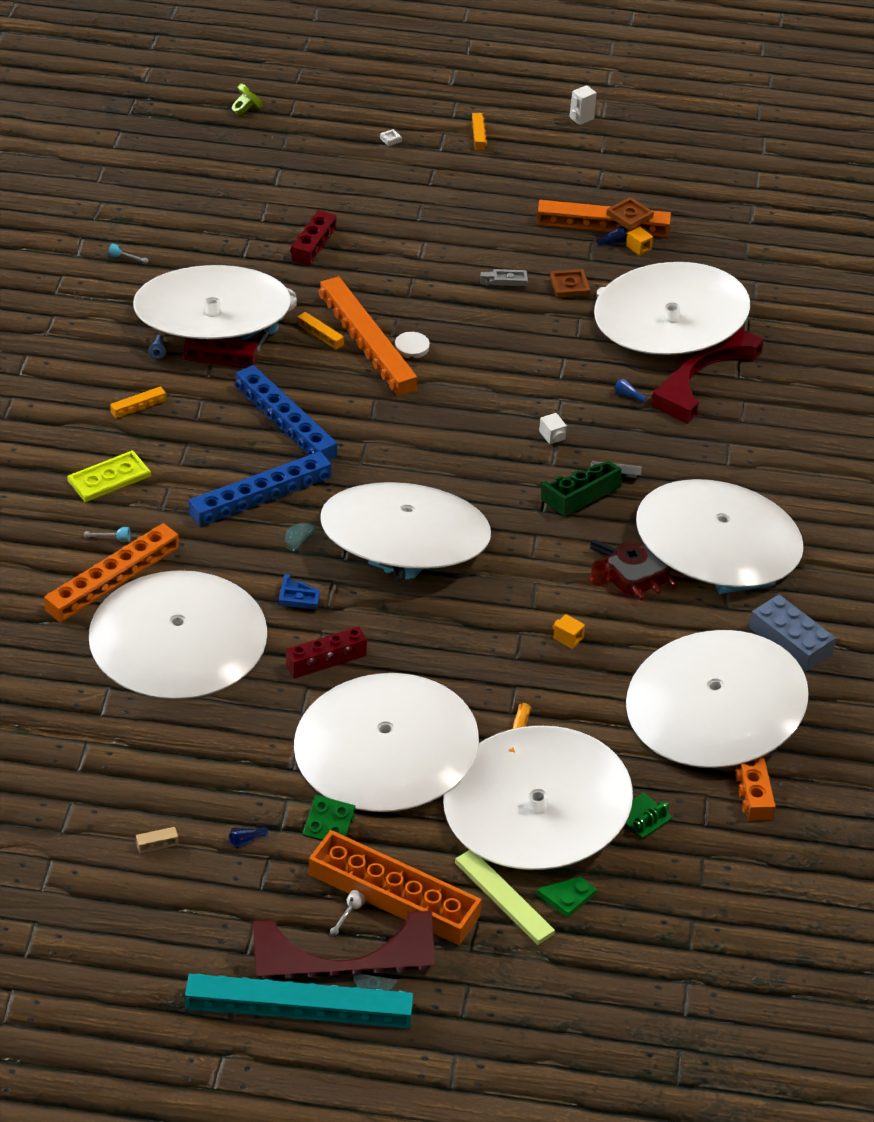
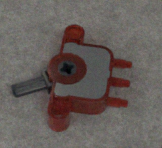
(630, 569)

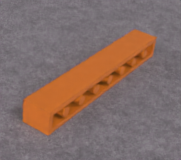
(594, 218)

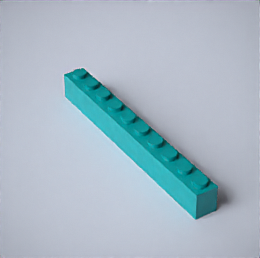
(299, 1000)

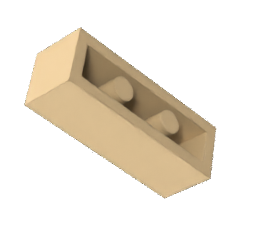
(157, 840)

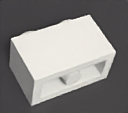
(583, 105)

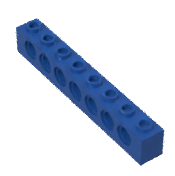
(285, 413)
(259, 488)

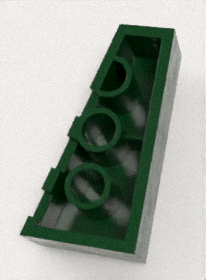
(581, 488)

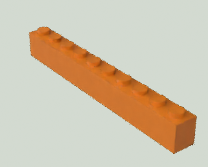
(368, 336)

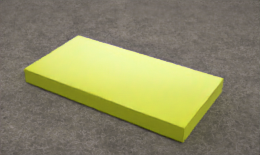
(109, 476)

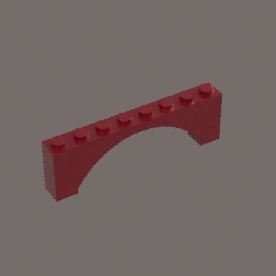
(675, 395)
(408, 947)

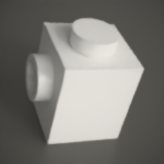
(552, 428)

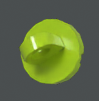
(246, 100)

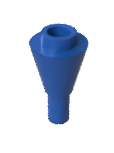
(626, 389)

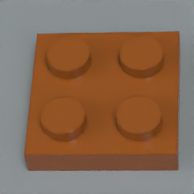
(630, 213)
(570, 283)

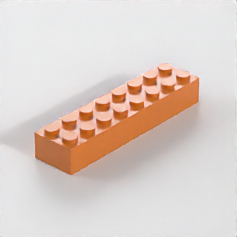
(394, 885)

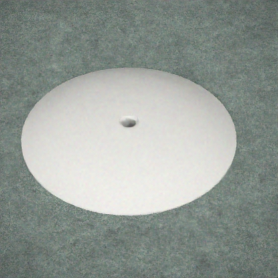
(212, 302)
(672, 308)
(405, 525)
(719, 533)
(177, 634)
(717, 698)
(386, 742)
(544, 802)

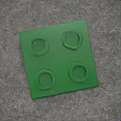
(328, 815)
(647, 815)

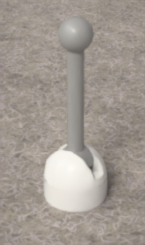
(354, 901)

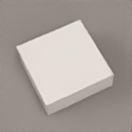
(390, 137)

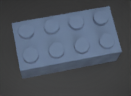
(793, 631)

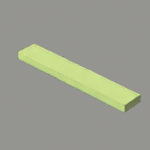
(505, 897)

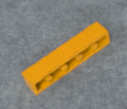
(479, 131)
(320, 330)
(138, 402)

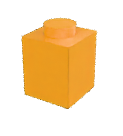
(639, 241)
(568, 631)

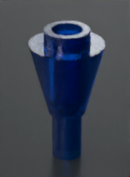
(617, 235)
(241, 836)

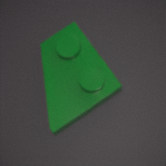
(568, 895)

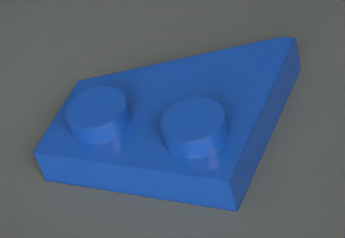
(298, 594)

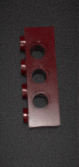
(313, 237)
(221, 351)
(326, 652)

